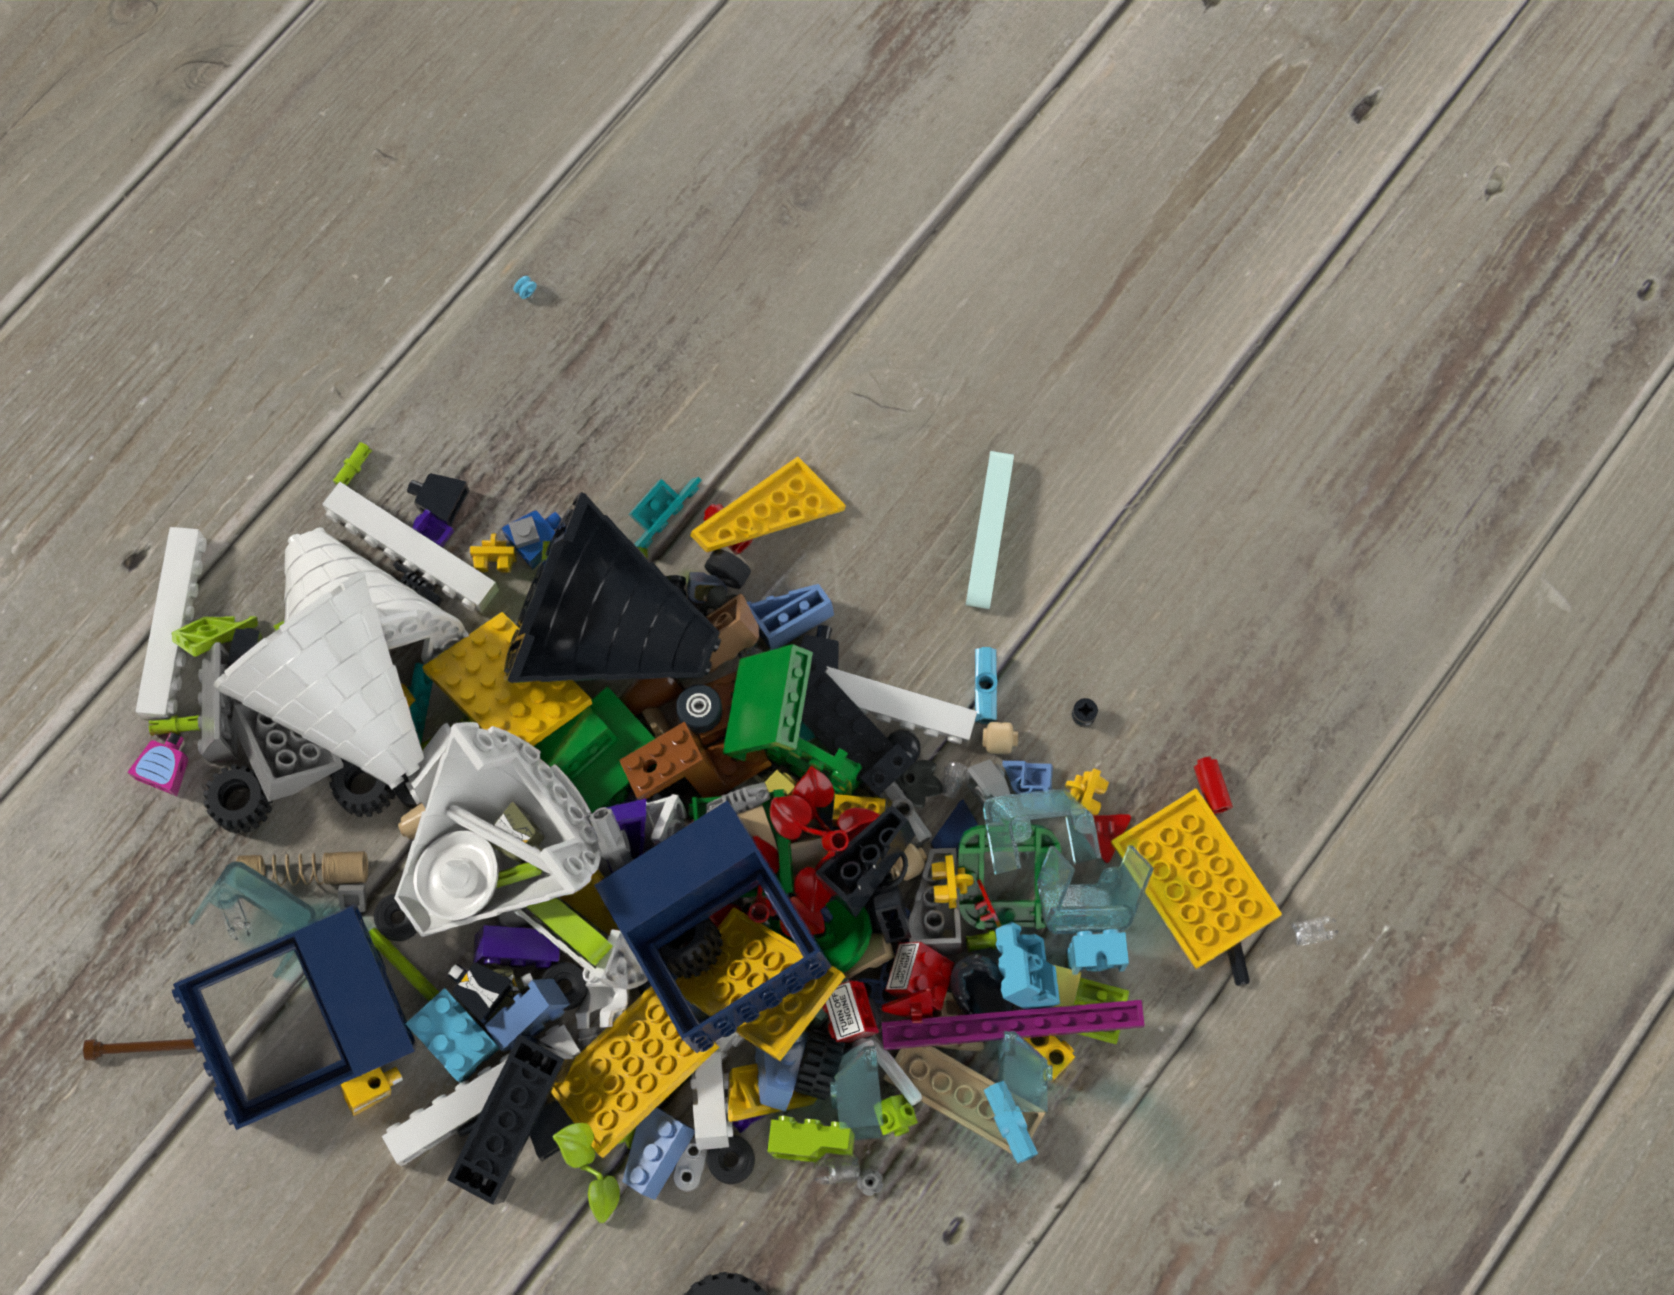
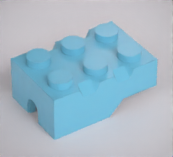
(1097, 951)
(1028, 976)
(452, 1035)

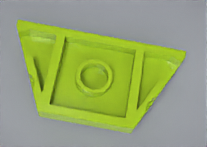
(206, 631)

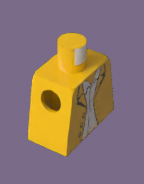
(359, 1094)

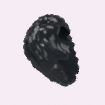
(978, 986)

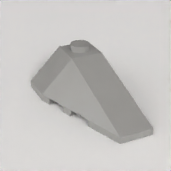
(988, 781)
(936, 922)

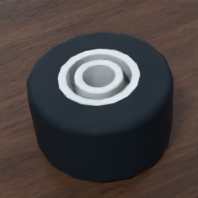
(699, 717)

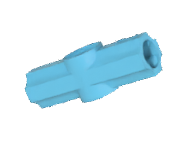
(986, 671)
(1010, 1124)

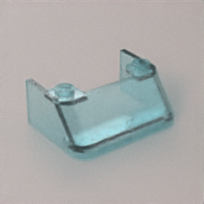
(1009, 823)
(244, 882)
(1092, 907)
(1023, 1073)
(858, 1095)

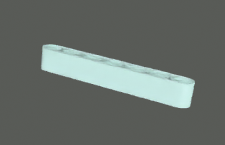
(989, 530)

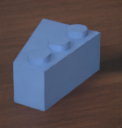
(791, 614)
(527, 1013)
(777, 1077)
(655, 1152)

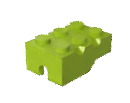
(808, 1140)

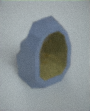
(700, 584)

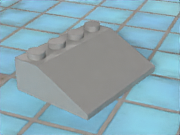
(218, 735)
(279, 755)

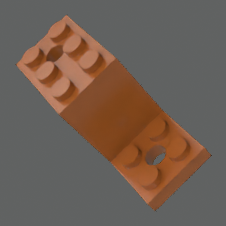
(683, 755)

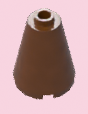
(650, 694)

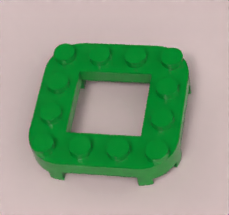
(841, 769)
(971, 857)

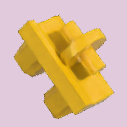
(493, 551)
(1084, 787)
(948, 893)

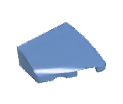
(1029, 776)

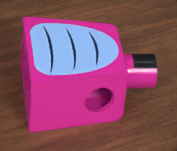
(161, 765)

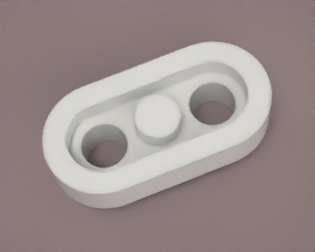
(849, 1053)
(692, 1165)

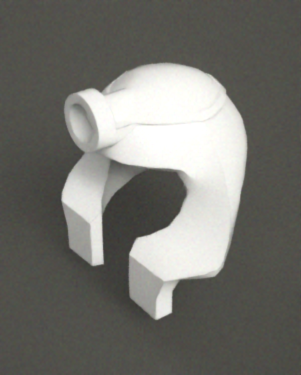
(610, 999)

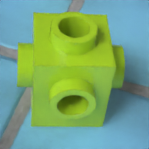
(897, 1115)

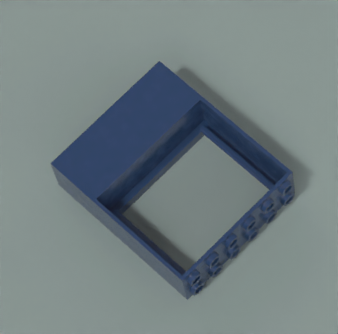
(685, 884)
(349, 992)

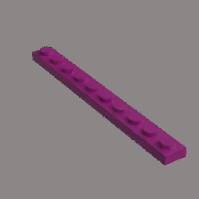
(1024, 1022)

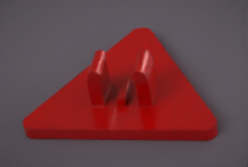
(1107, 829)
(986, 901)
(913, 1006)

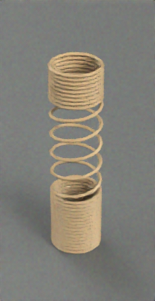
(336, 867)

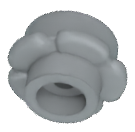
(588, 1035)
(867, 1175)

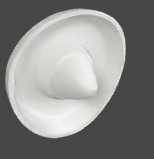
(456, 875)

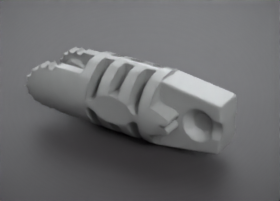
(743, 799)

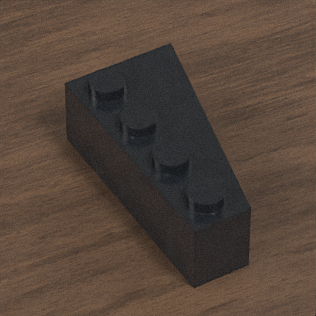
(863, 865)

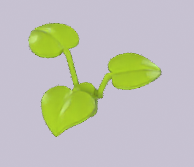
(577, 1152)

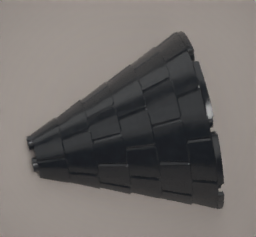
(605, 611)

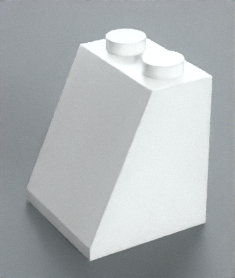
(422, 780)

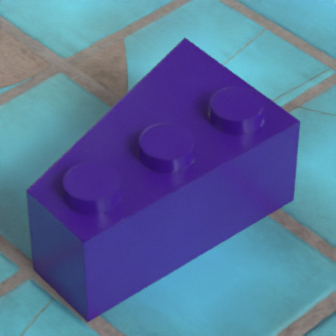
(632, 819)
(514, 947)

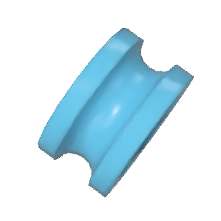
(525, 287)

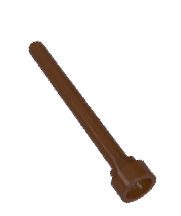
(93, 1049)

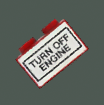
(920, 968)
(850, 1013)

